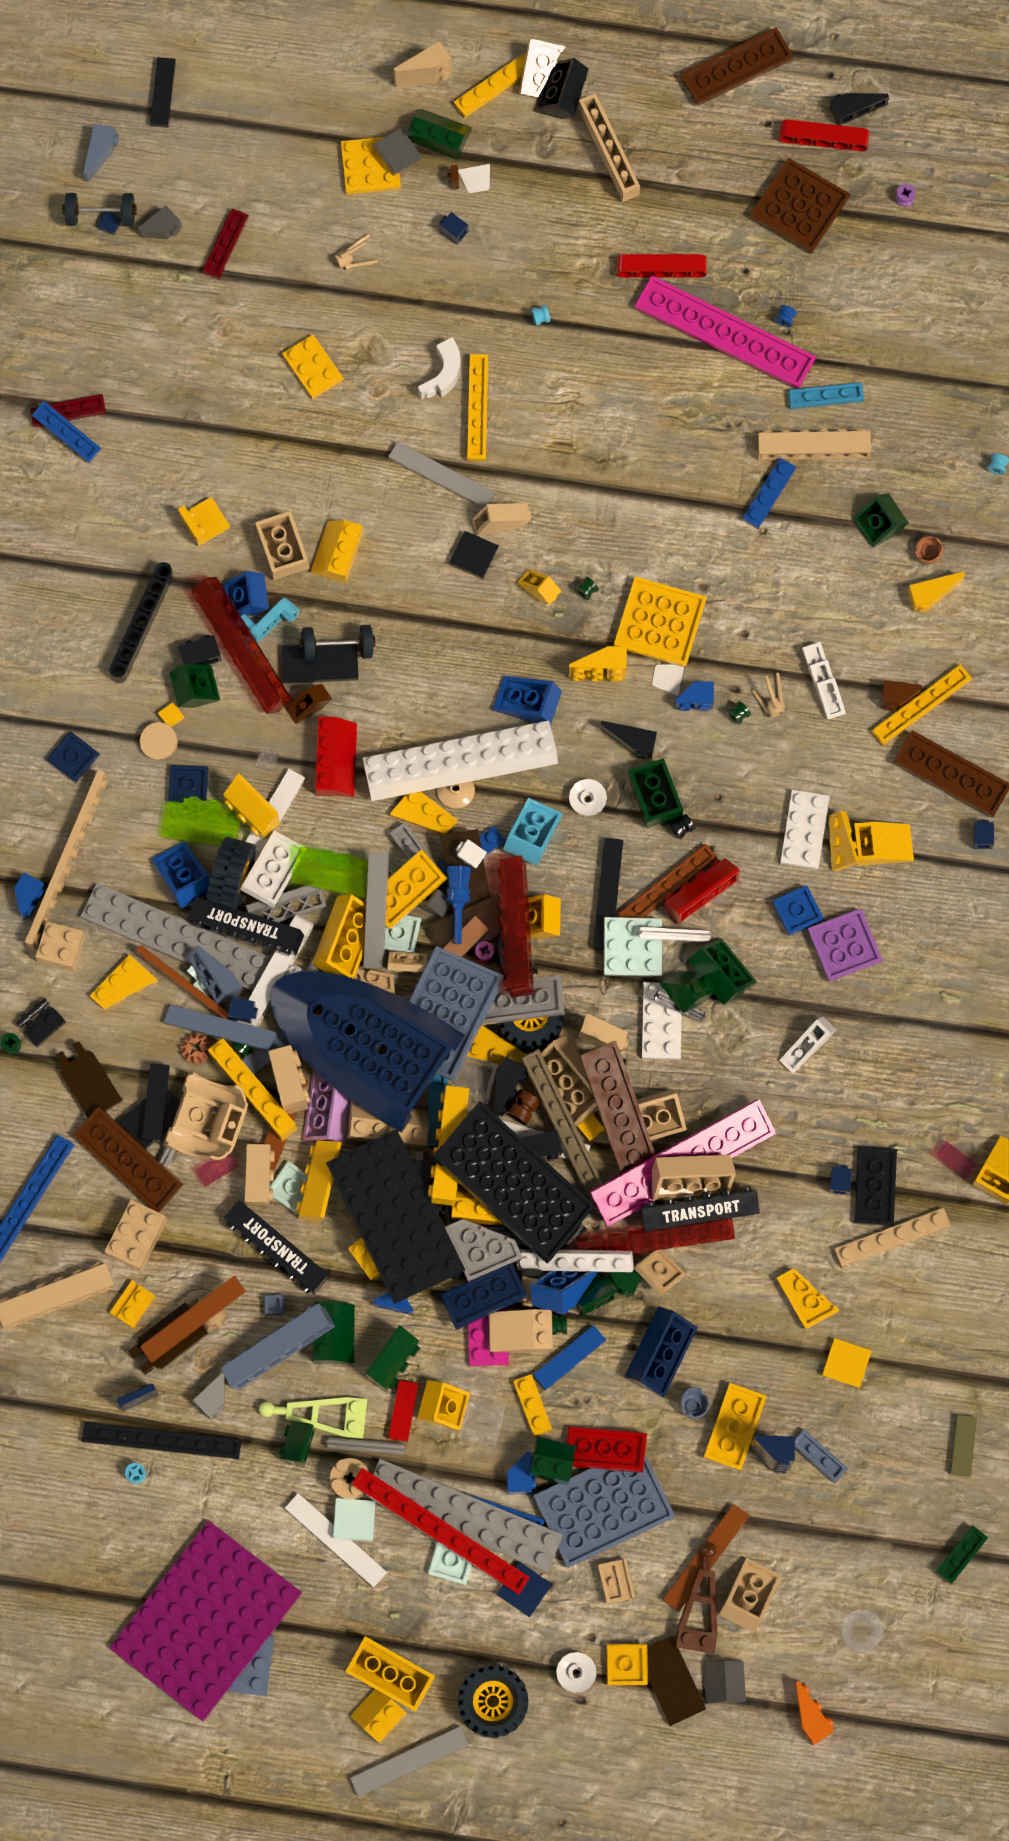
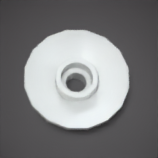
(591, 789)
(583, 1664)

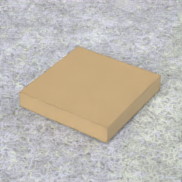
(660, 1271)

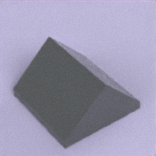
(724, 1682)

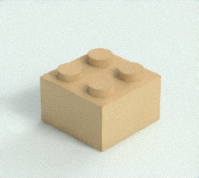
(60, 946)

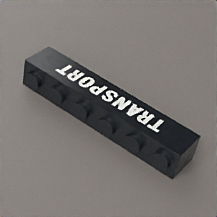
(246, 927)
(699, 1208)
(276, 1247)

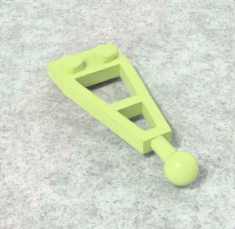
(353, 1421)

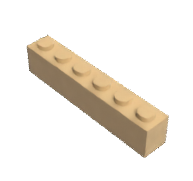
(609, 147)
(814, 445)
(55, 1295)

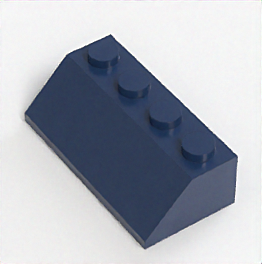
(661, 1351)
(775, 1452)

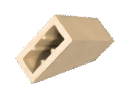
(501, 518)
(600, 1032)

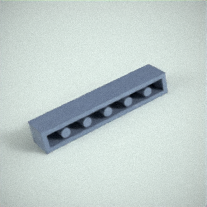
(277, 1347)

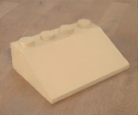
(570, 1079)

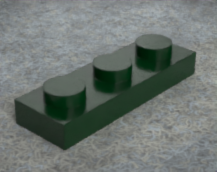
(961, 1555)

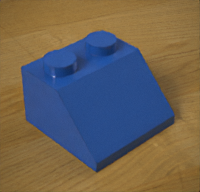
(248, 593)

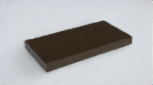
(478, 880)
(486, 911)
(672, 1682)

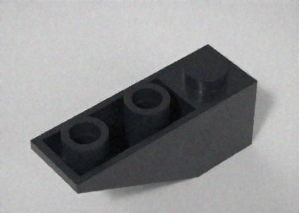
(507, 1079)

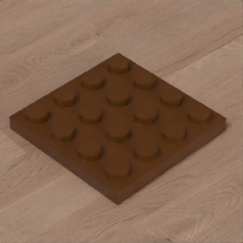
(800, 205)

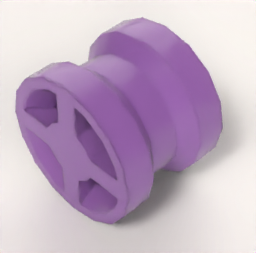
(903, 199)
(486, 955)

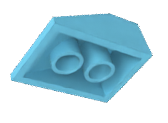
(532, 831)

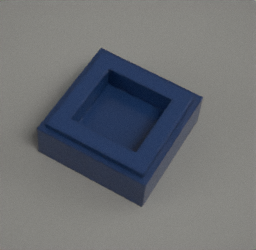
(109, 223)

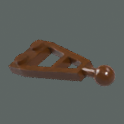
(695, 1639)

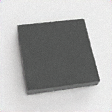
(397, 151)

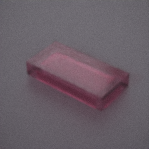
(955, 1160)
(217, 1169)

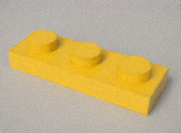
(532, 1405)

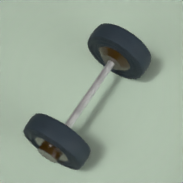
(127, 209)
(365, 641)

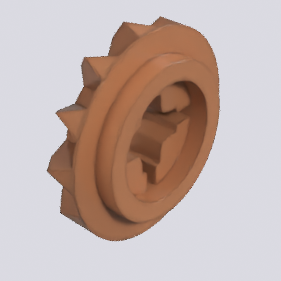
(196, 1057)

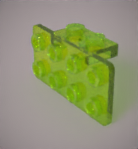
(199, 822)
(331, 871)

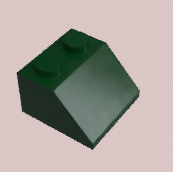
(880, 519)
(194, 685)
(689, 989)
(597, 1294)
(297, 1443)
(552, 1461)

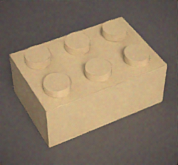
(282, 545)
(289, 1079)
(136, 1235)

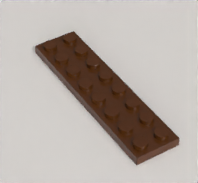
(617, 1105)

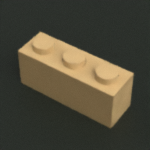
(259, 1175)

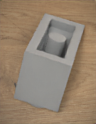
(212, 1398)

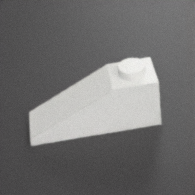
(807, 1044)

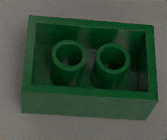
(655, 793)

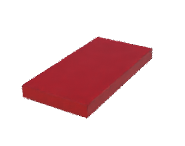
(608, 1449)

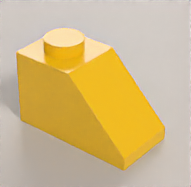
(539, 586)

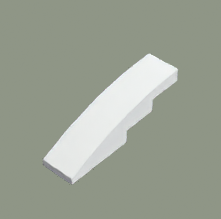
(823, 680)

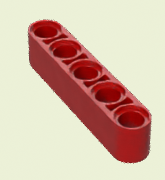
(824, 135)
(661, 265)

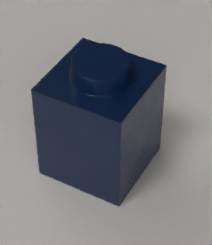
(453, 228)
(983, 834)
(242, 1010)
(840, 1180)

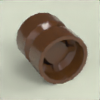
(523, 1106)

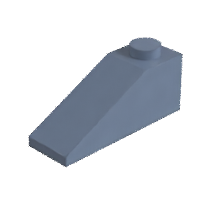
(100, 148)
(216, 977)

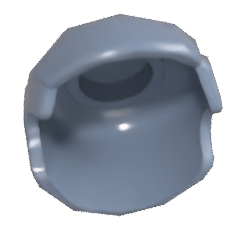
(694, 1403)

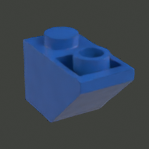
(697, 696)
(28, 892)
(518, 1476)

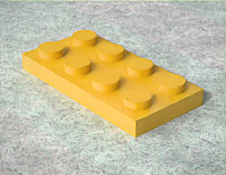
(411, 886)
(735, 1426)

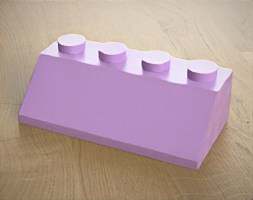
(327, 1113)

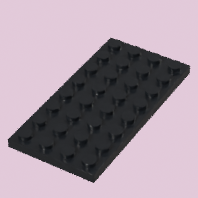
(513, 1182)
(395, 1216)

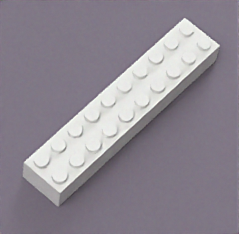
(460, 760)

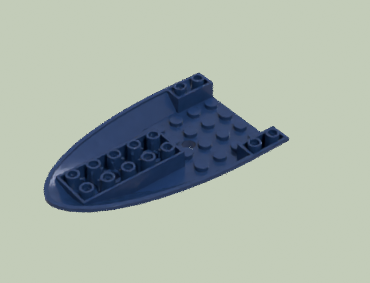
(377, 1083)

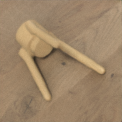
(344, 257)
(774, 706)

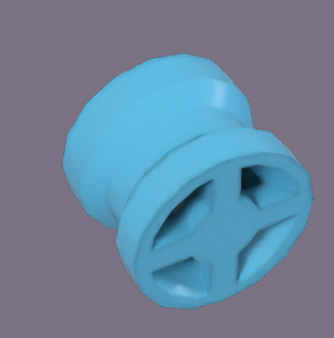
(540, 315)
(998, 464)
(132, 1471)

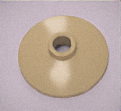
(456, 799)

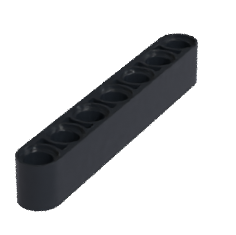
(141, 613)

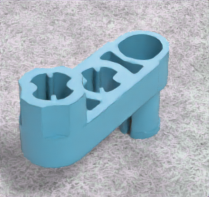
(281, 610)

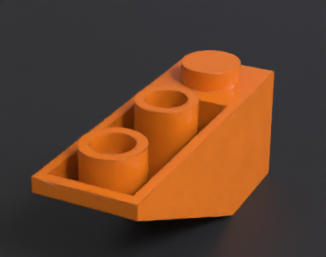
(812, 1721)

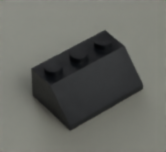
(562, 89)

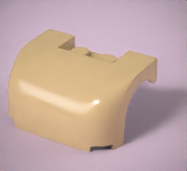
(207, 1119)

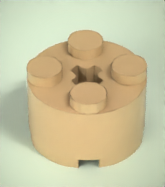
(343, 1470)

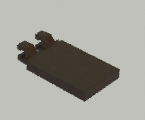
(88, 1081)
(173, 1353)

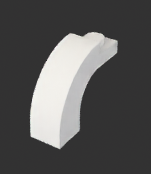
(447, 379)

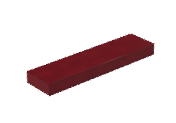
(225, 244)
(76, 408)

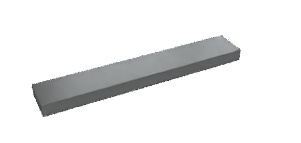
(441, 475)
(376, 910)
(409, 1761)

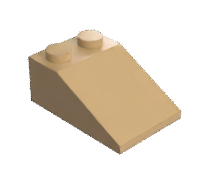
(424, 68)
(521, 1331)
(750, 1595)

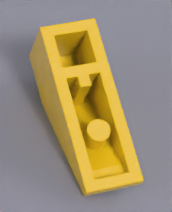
(930, 592)

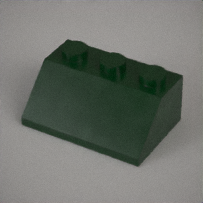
(438, 133)
(723, 969)
(338, 1343)
(393, 1359)

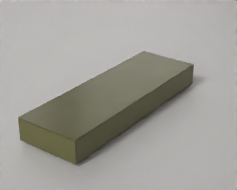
(963, 1445)

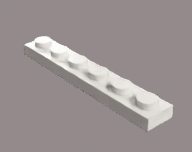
(579, 1261)

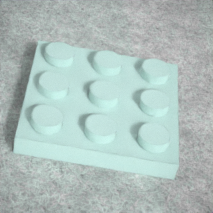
(626, 952)

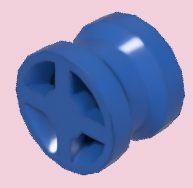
(785, 316)

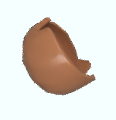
(929, 550)

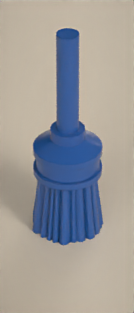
(458, 895)

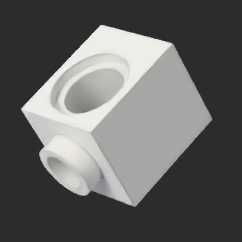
(470, 853)

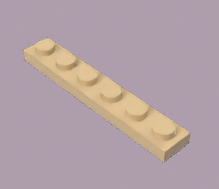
(892, 1237)

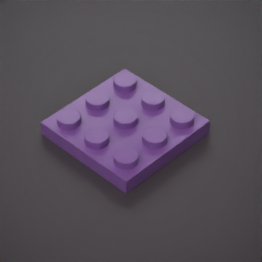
(845, 945)

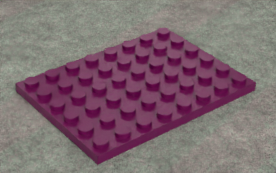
(206, 1621)

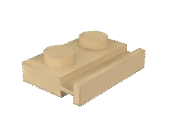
(616, 1581)

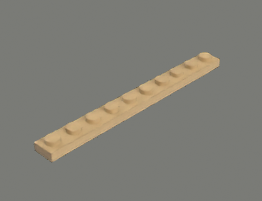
(70, 851)

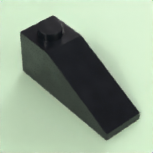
(854, 105)
(635, 740)

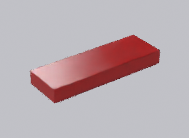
(403, 1411)

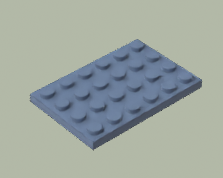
(458, 995)
(603, 1510)

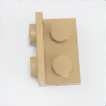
(407, 962)

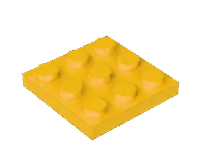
(365, 168)

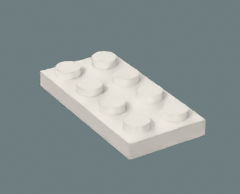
(804, 829)
(272, 869)
(660, 1027)

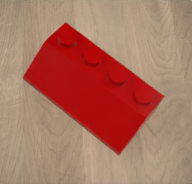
(336, 757)
(701, 890)

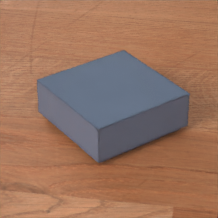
(273, 1304)

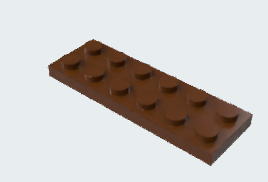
(736, 66)
(952, 774)
(128, 1159)

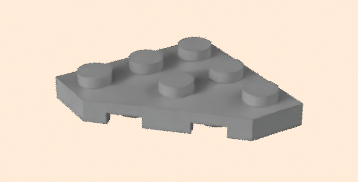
(481, 1248)

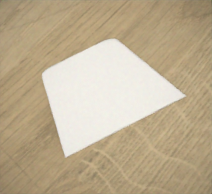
(476, 178)
(668, 678)

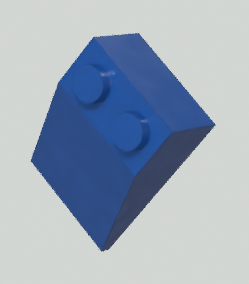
(527, 699)
(182, 874)
(560, 1289)

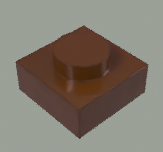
(453, 177)

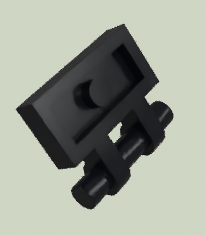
(45, 1026)

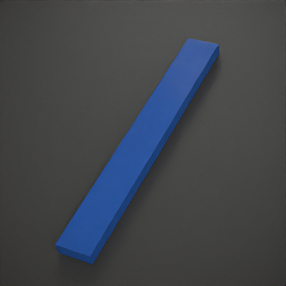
(33, 1192)

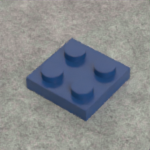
(797, 910)

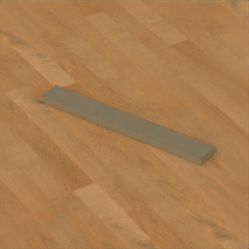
(562, 1121)

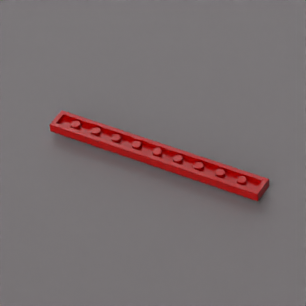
(440, 1531)

